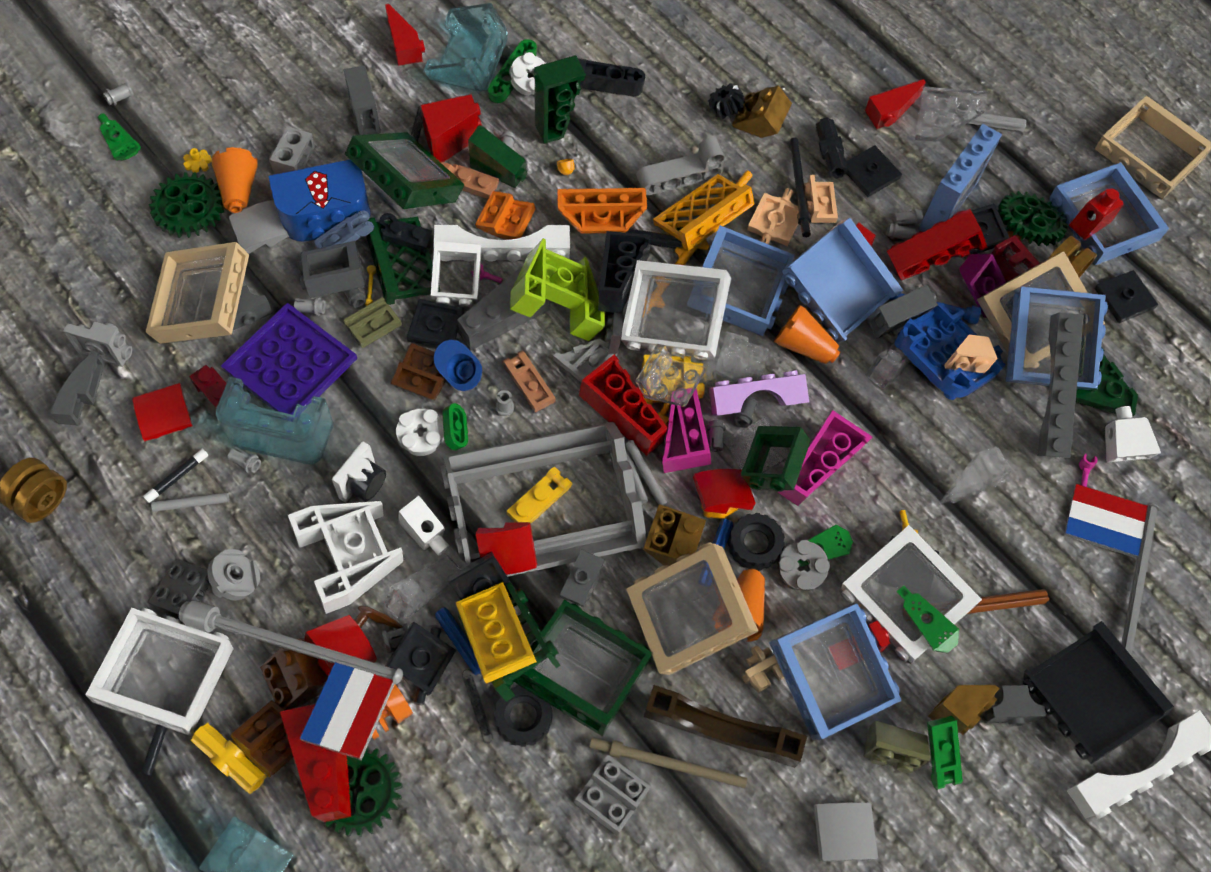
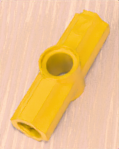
(228, 758)

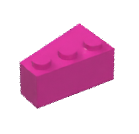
(686, 438)

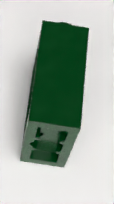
(775, 436)

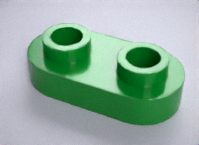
(455, 427)

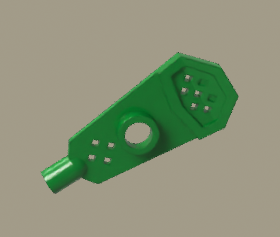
(121, 147)
(829, 544)
(937, 626)

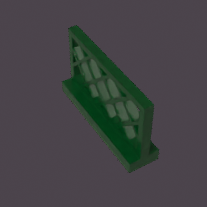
(384, 270)

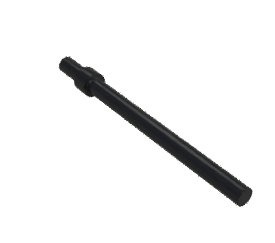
(803, 216)

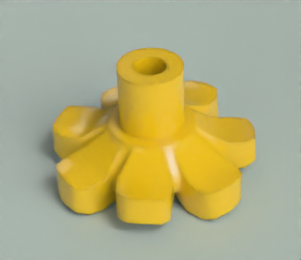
(197, 160)

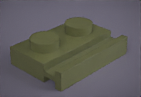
(372, 322)

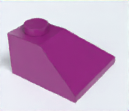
(981, 275)

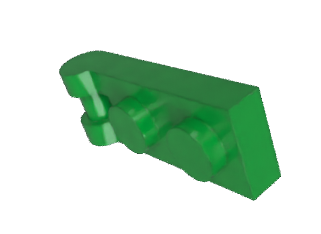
(944, 752)

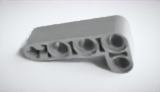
(683, 170)

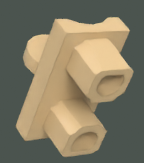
(756, 674)

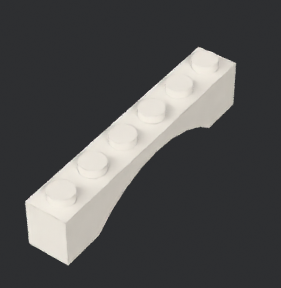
(517, 249)
(1100, 791)

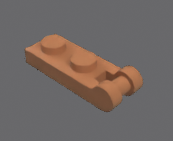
(529, 381)

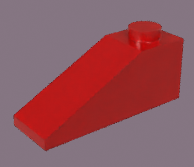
(405, 38)
(889, 106)

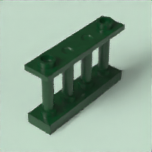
(548, 650)

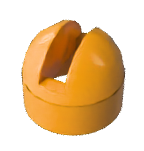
(566, 166)

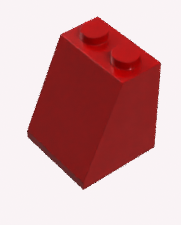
(450, 125)

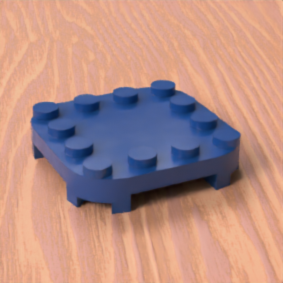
(933, 340)

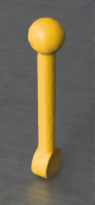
(371, 269)

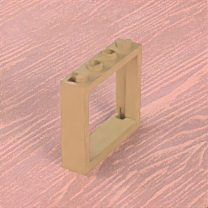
(1168, 126)

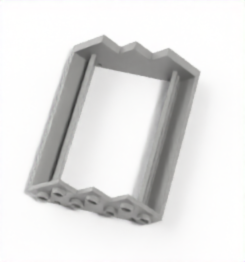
(543, 452)

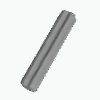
(999, 121)

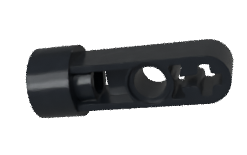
(612, 78)

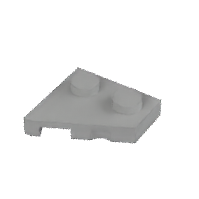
(584, 358)

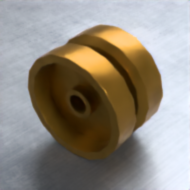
(1081, 260)
(32, 489)

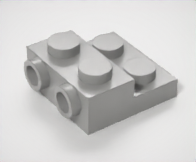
(100, 338)

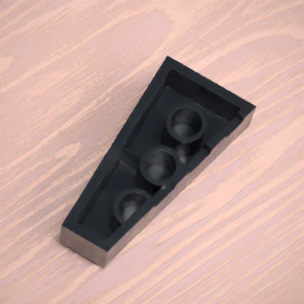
(618, 268)

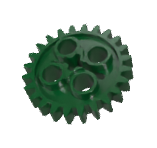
(186, 204)
(1043, 227)
(382, 793)

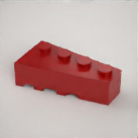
(937, 245)
(619, 401)
(320, 769)

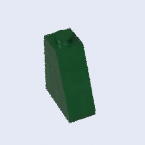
(495, 158)

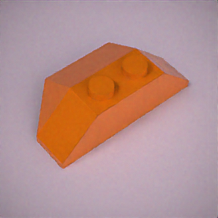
(602, 208)

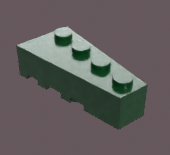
(555, 94)

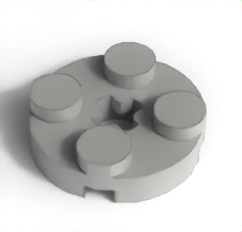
(789, 563)
(221, 581)

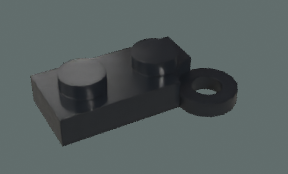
(405, 233)

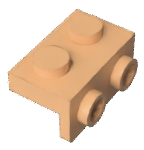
(821, 201)

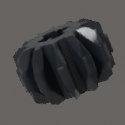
(726, 101)

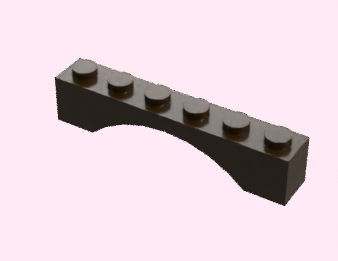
(758, 739)

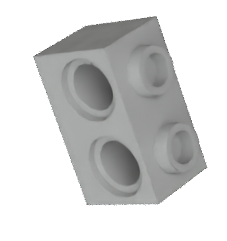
(292, 151)

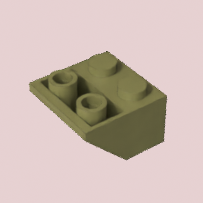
(896, 747)

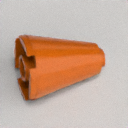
(234, 176)
(807, 337)
(753, 589)

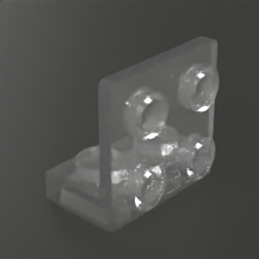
(668, 379)

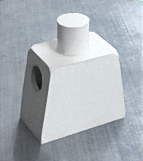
(1129, 438)
(418, 517)

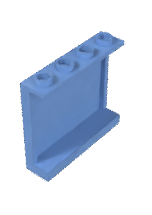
(841, 280)

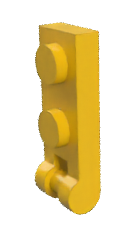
(539, 497)

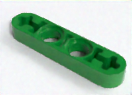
(506, 86)

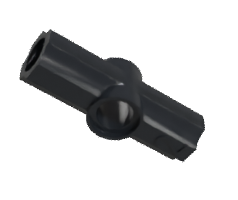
(831, 148)

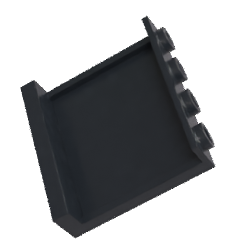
(1097, 693)

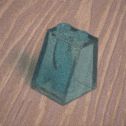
(245, 850)

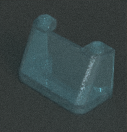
(473, 49)

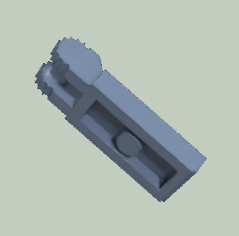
(346, 230)

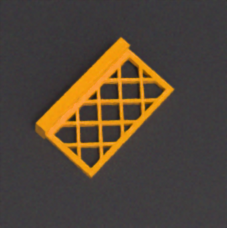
(699, 229)

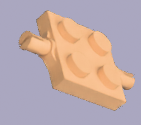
(775, 218)

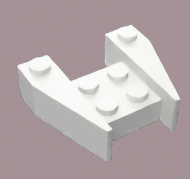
(353, 545)

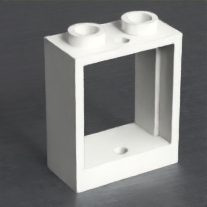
(460, 250)

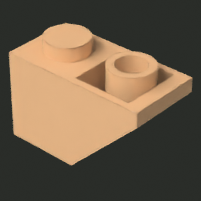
(973, 355)

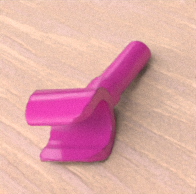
(483, 274)
(1086, 467)

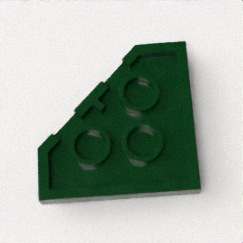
(1111, 391)

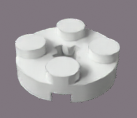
(519, 70)
(415, 419)

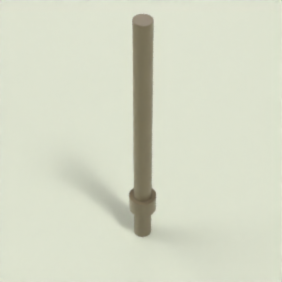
(617, 749)

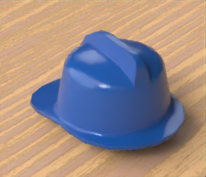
(458, 365)

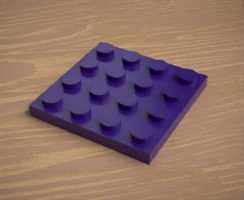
(289, 361)

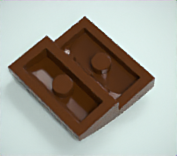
(419, 373)
(265, 739)

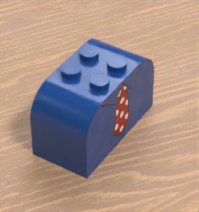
(318, 198)

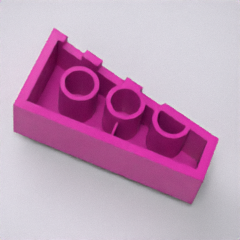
(828, 451)

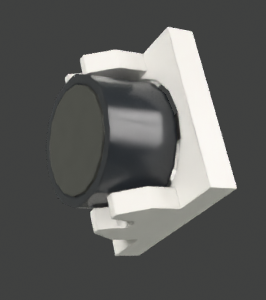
(360, 474)

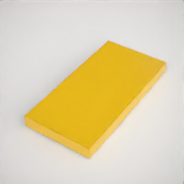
(495, 633)

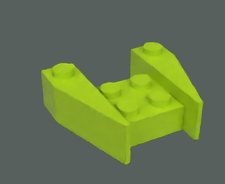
(560, 281)

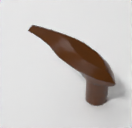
(378, 617)

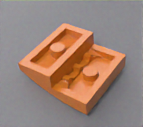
(505, 216)

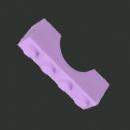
(730, 398)

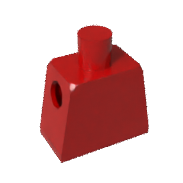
(1105, 206)

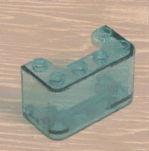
(274, 433)

